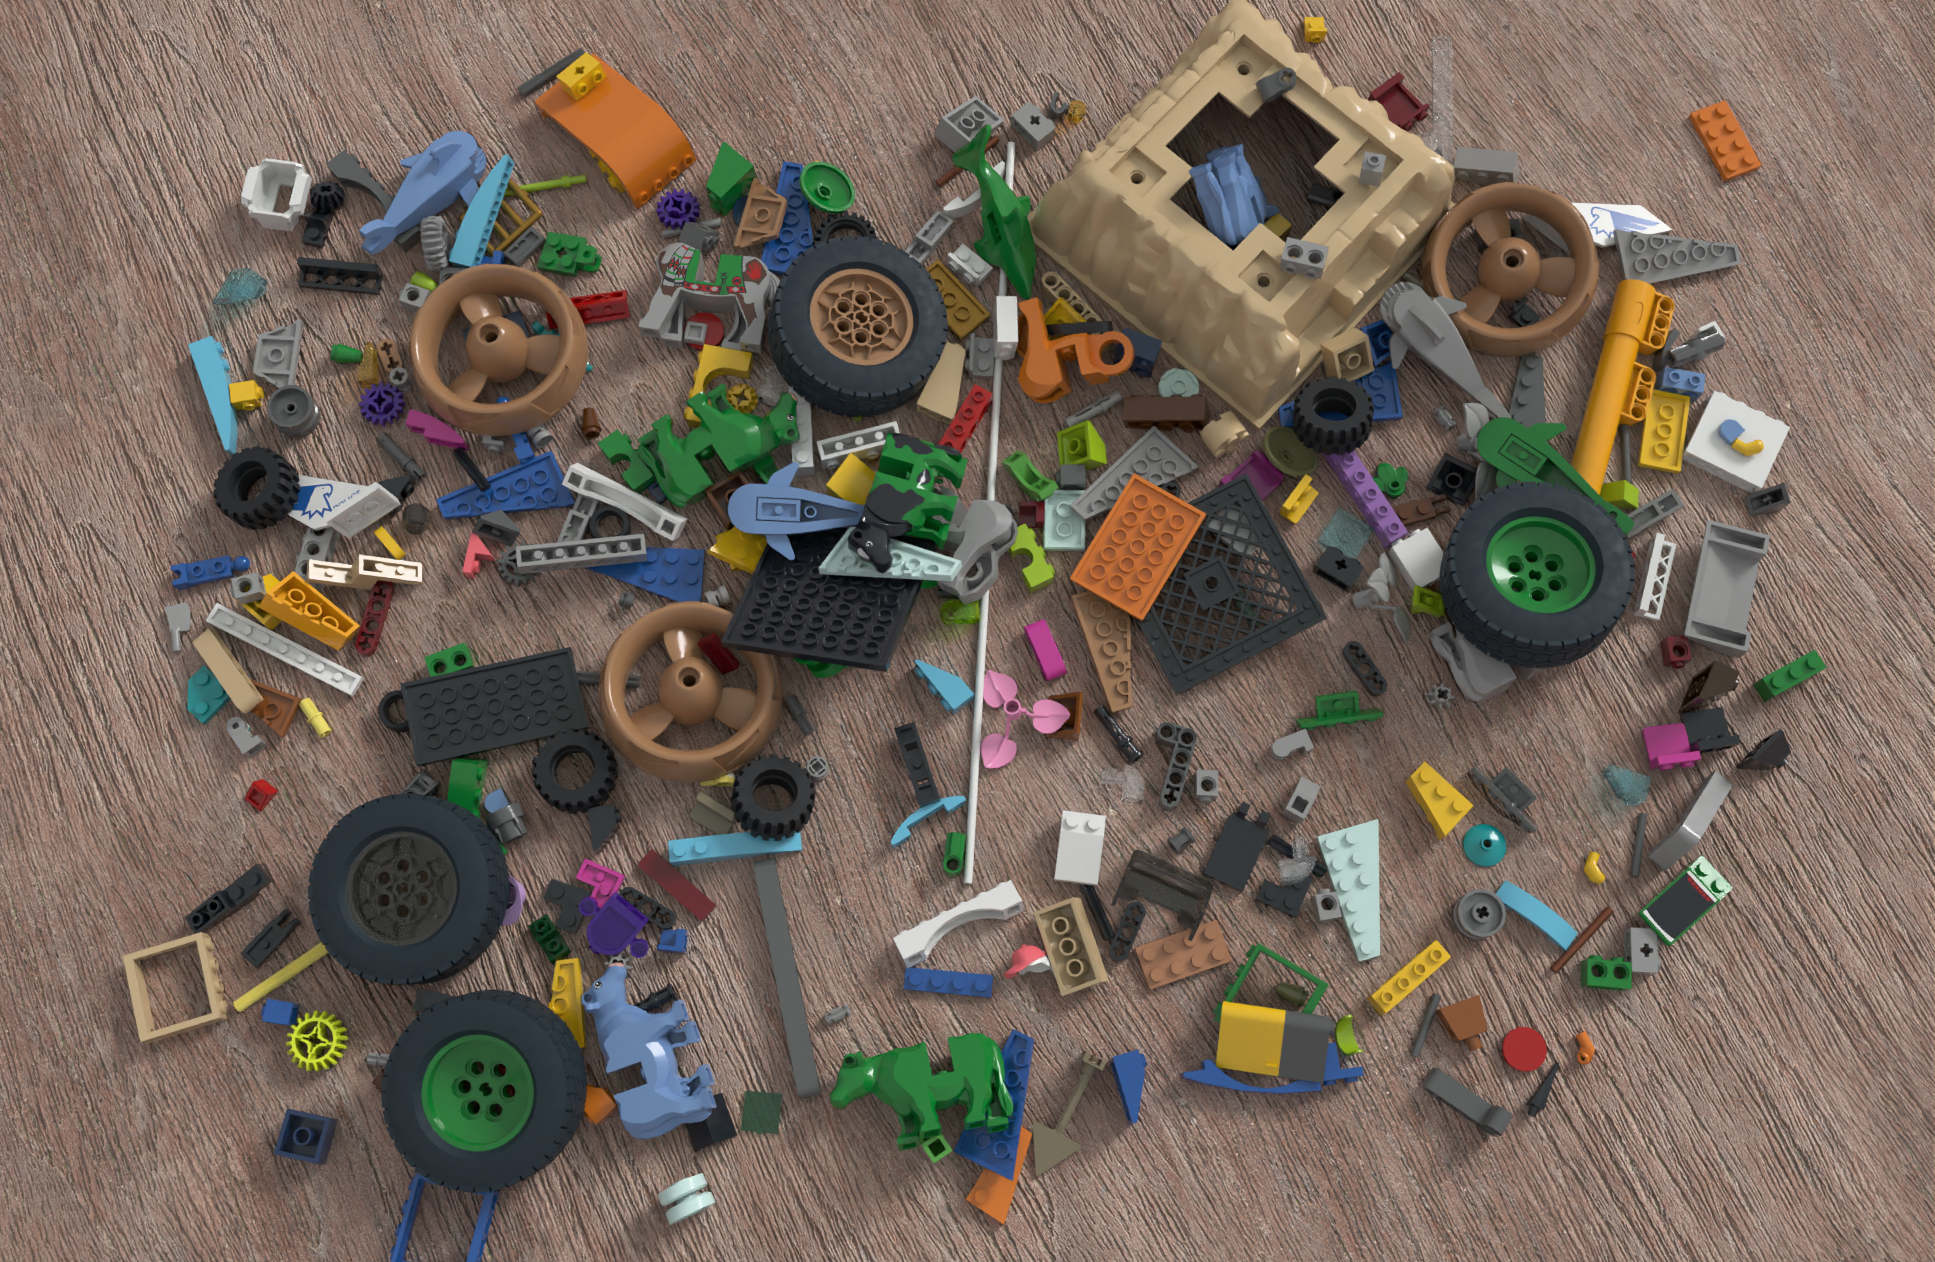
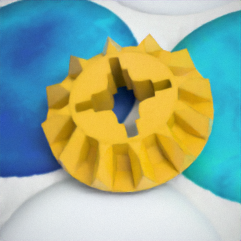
(750, 394)

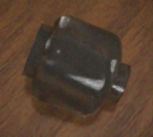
(416, 518)

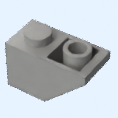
(1301, 800)

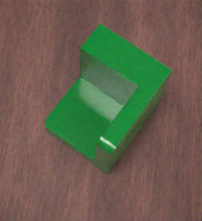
(765, 469)

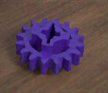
(675, 207)
(376, 398)

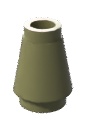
(1293, 993)

